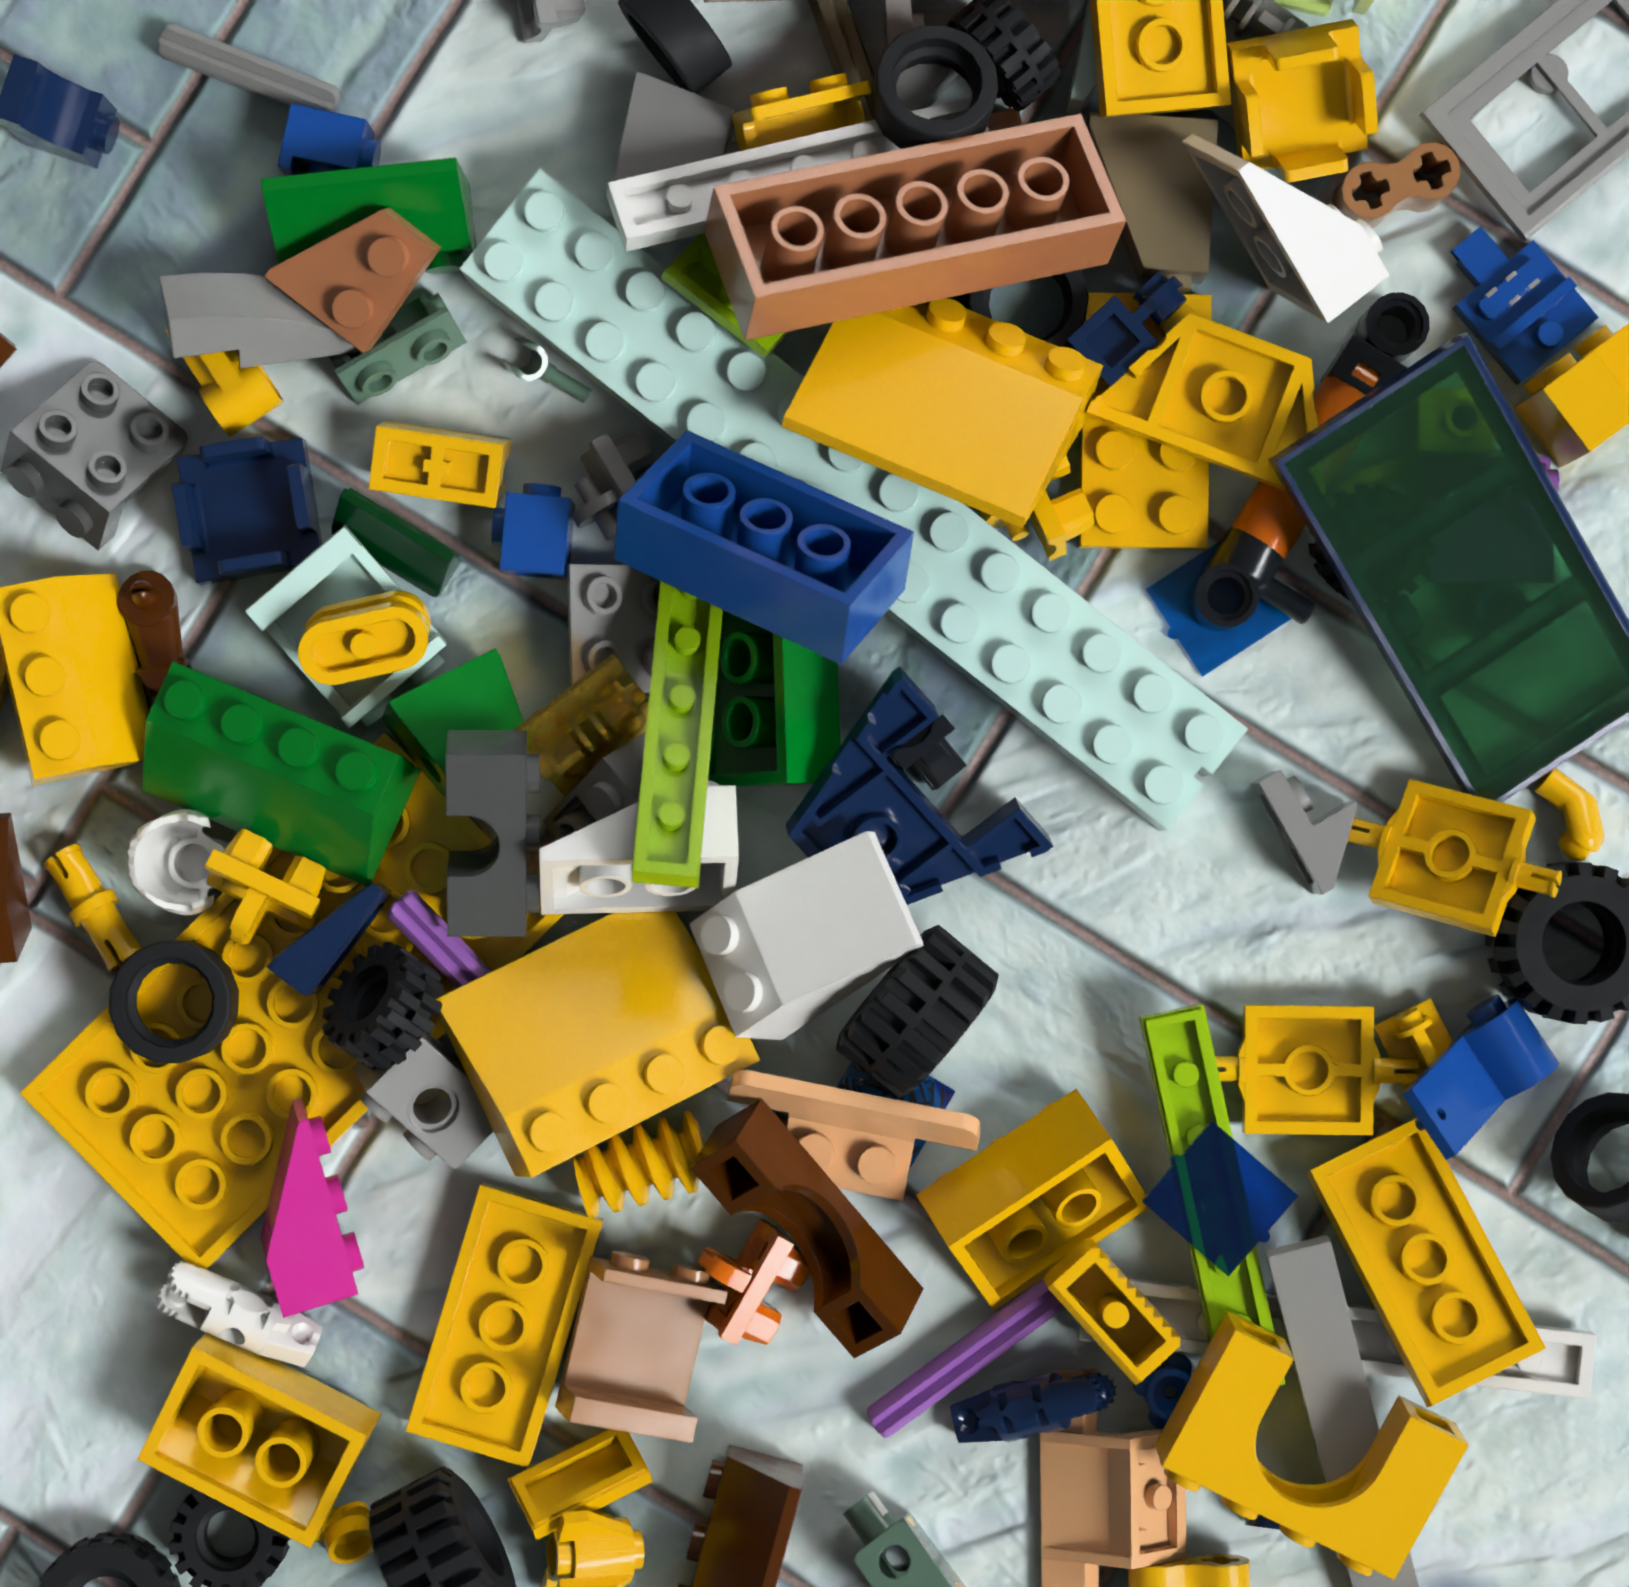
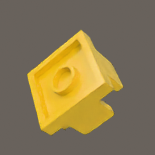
(1302, 99)

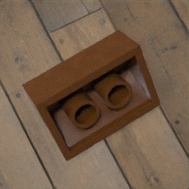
(748, 1520)

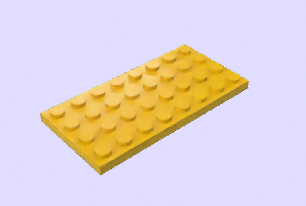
(204, 1136)

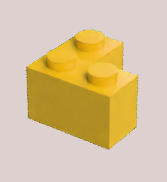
(1580, 401)

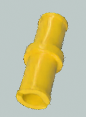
(92, 906)

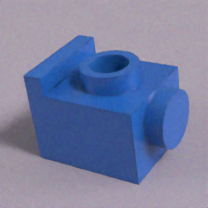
(326, 142)

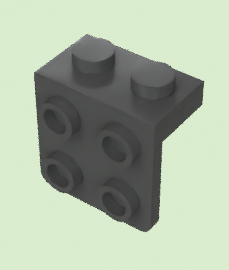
(90, 451)

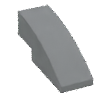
(245, 315)

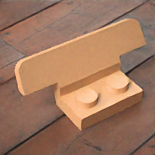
(853, 1135)
(1105, 1502)

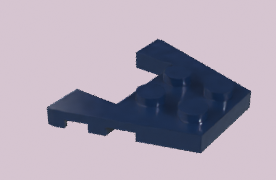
(870, 792)

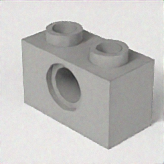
(445, 1126)

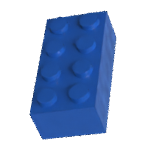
(763, 546)

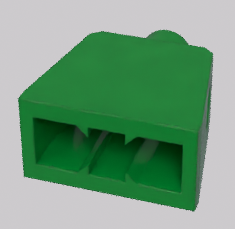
(462, 699)

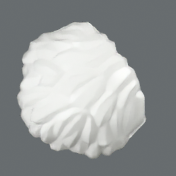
(170, 861)

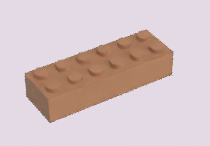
(912, 225)

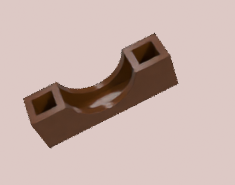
(856, 1277)

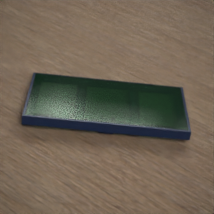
(1466, 570)

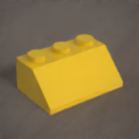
(72, 676)
(1033, 1198)
(259, 1437)

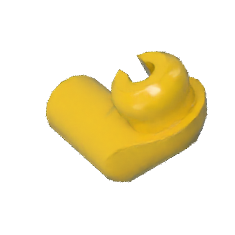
(1580, 814)

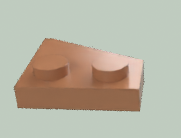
(358, 275)

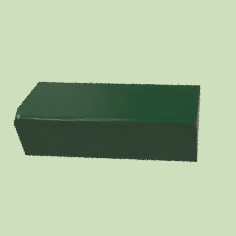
(397, 543)

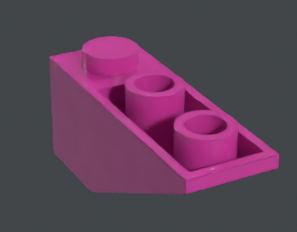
(300, 1231)

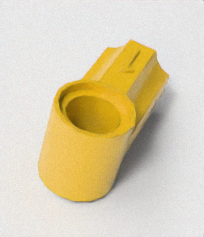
(233, 393)

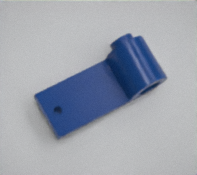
(1477, 1072)

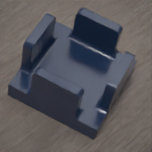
(246, 508)

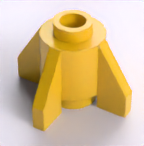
(592, 1551)

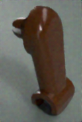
(154, 624)

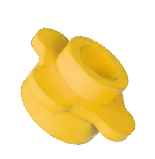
(347, 1533)

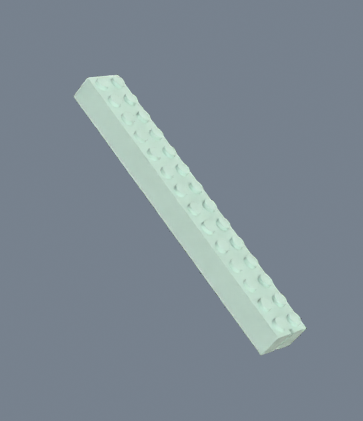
(966, 583)

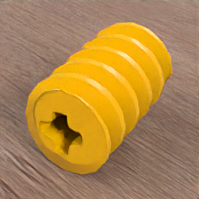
(639, 1165)

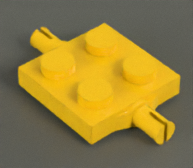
(1453, 857)
(1310, 1069)

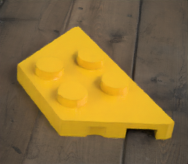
(1215, 397)

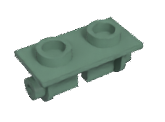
(421, 338)

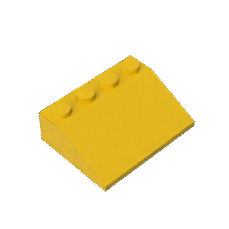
(948, 403)
(591, 1036)

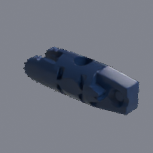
(1030, 1407)

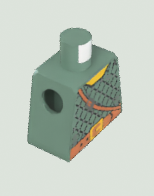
(879, 1531)

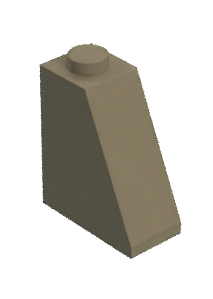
(1159, 192)

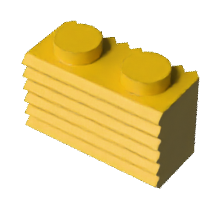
(1112, 1310)

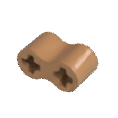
(1397, 186)

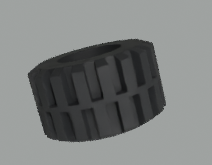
(1521, 958)
(917, 1013)
(437, 1536)

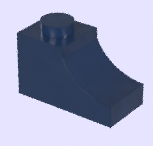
(57, 113)

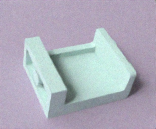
(330, 575)

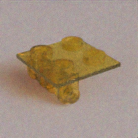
(586, 723)

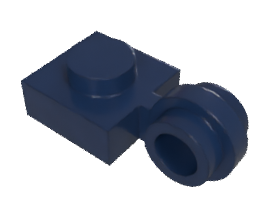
(1117, 336)

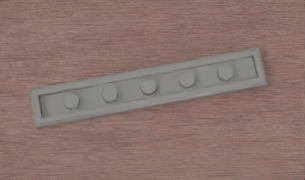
(1328, 1368)

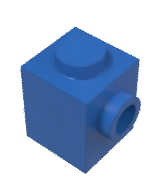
(534, 532)

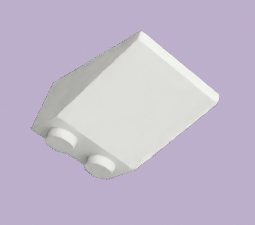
(1295, 241)
(594, 865)
(805, 938)

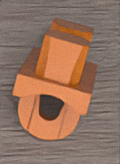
(764, 1259)

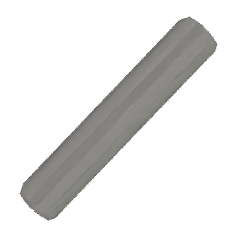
(245, 69)

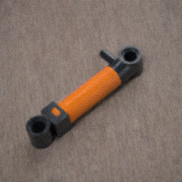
(1269, 520)

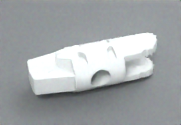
(237, 1314)

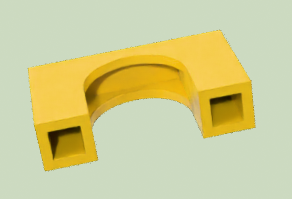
(1364, 1515)

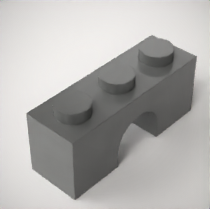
(490, 781)

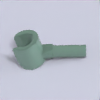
(547, 372)

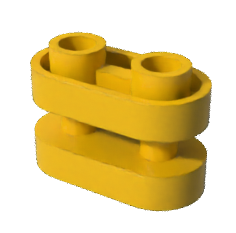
(364, 637)

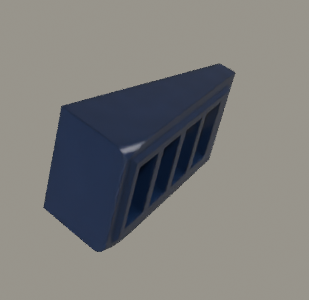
(321, 950)

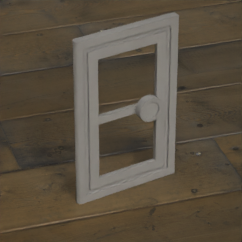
(1547, 74)

